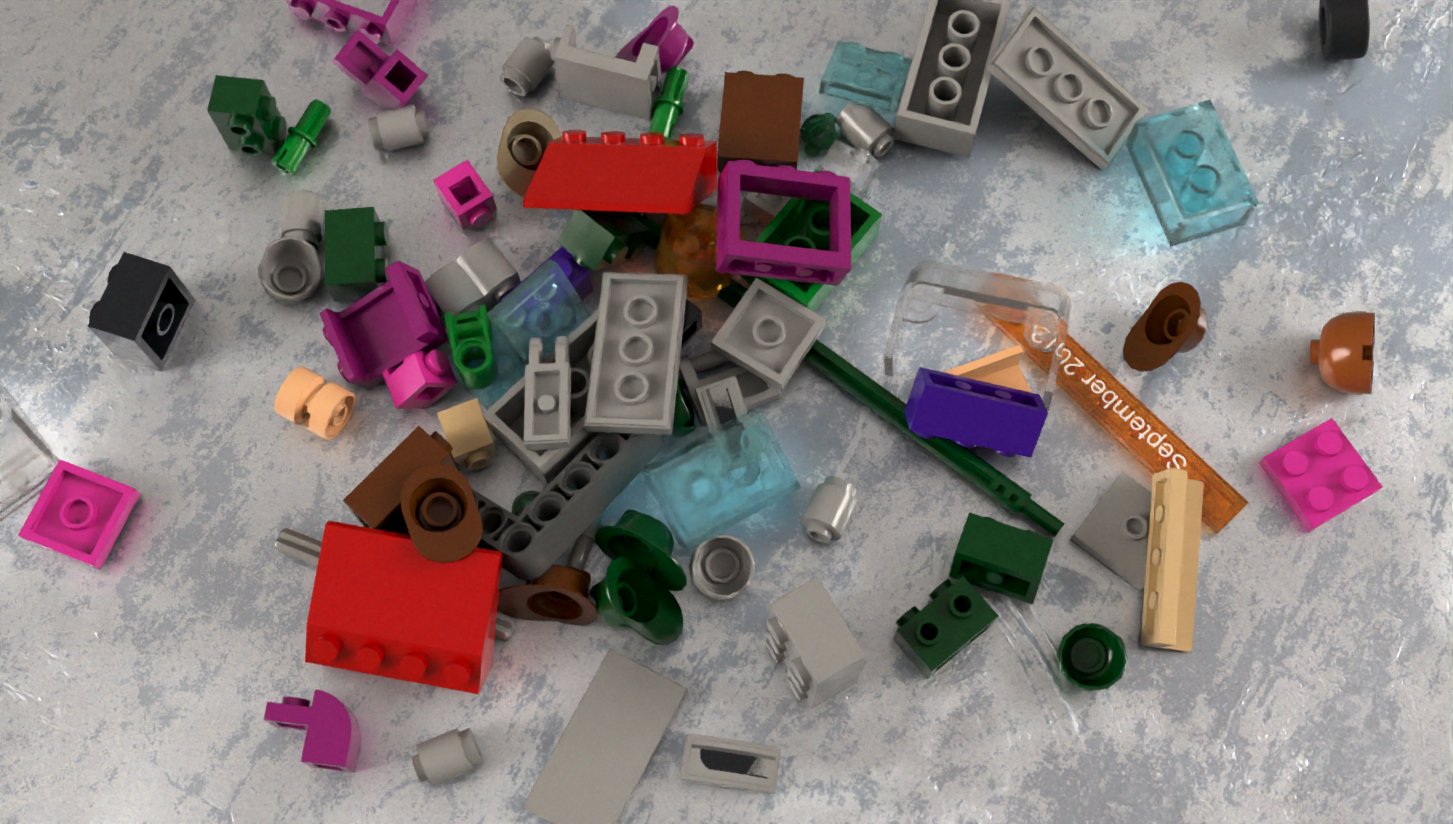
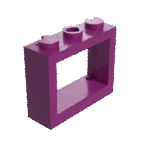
(346, 17)
(779, 260)

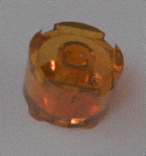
(690, 249)

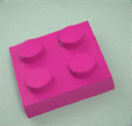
(1320, 475)
(79, 514)

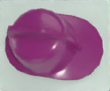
(661, 32)

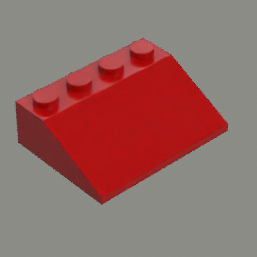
(624, 173)
(399, 614)

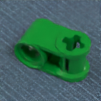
(472, 339)

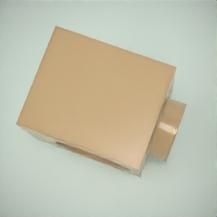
(468, 435)

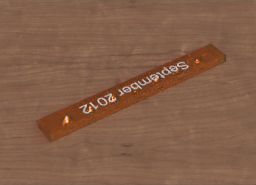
(1131, 422)

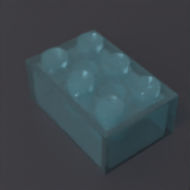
(1191, 172)
(720, 478)

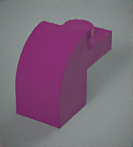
(382, 77)
(331, 729)

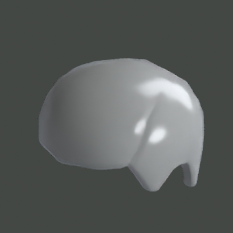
(290, 269)
(722, 566)

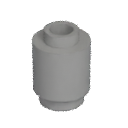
(527, 65)
(398, 128)
(865, 128)
(303, 216)
(830, 509)
(446, 756)

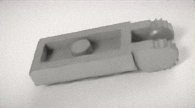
(547, 397)

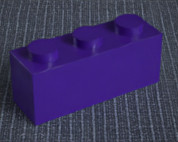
(975, 413)

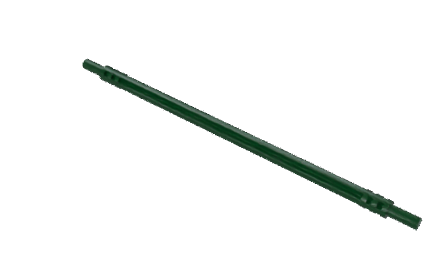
(892, 409)

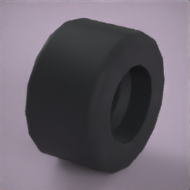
(1344, 29)

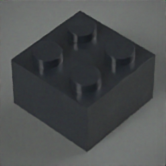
(141, 311)

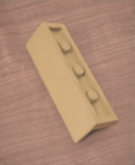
(1172, 561)

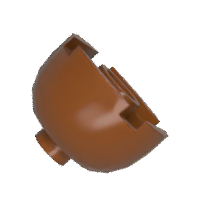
(1346, 352)

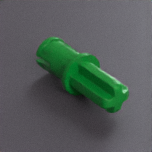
(669, 104)
(302, 137)

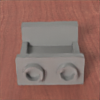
(607, 80)

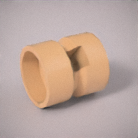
(311, 401)

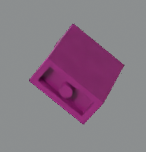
(384, 327)

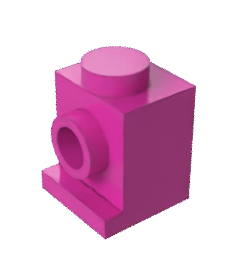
(466, 196)
(420, 380)

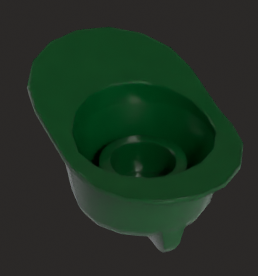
(645, 542)
(637, 601)

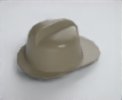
(523, 147)

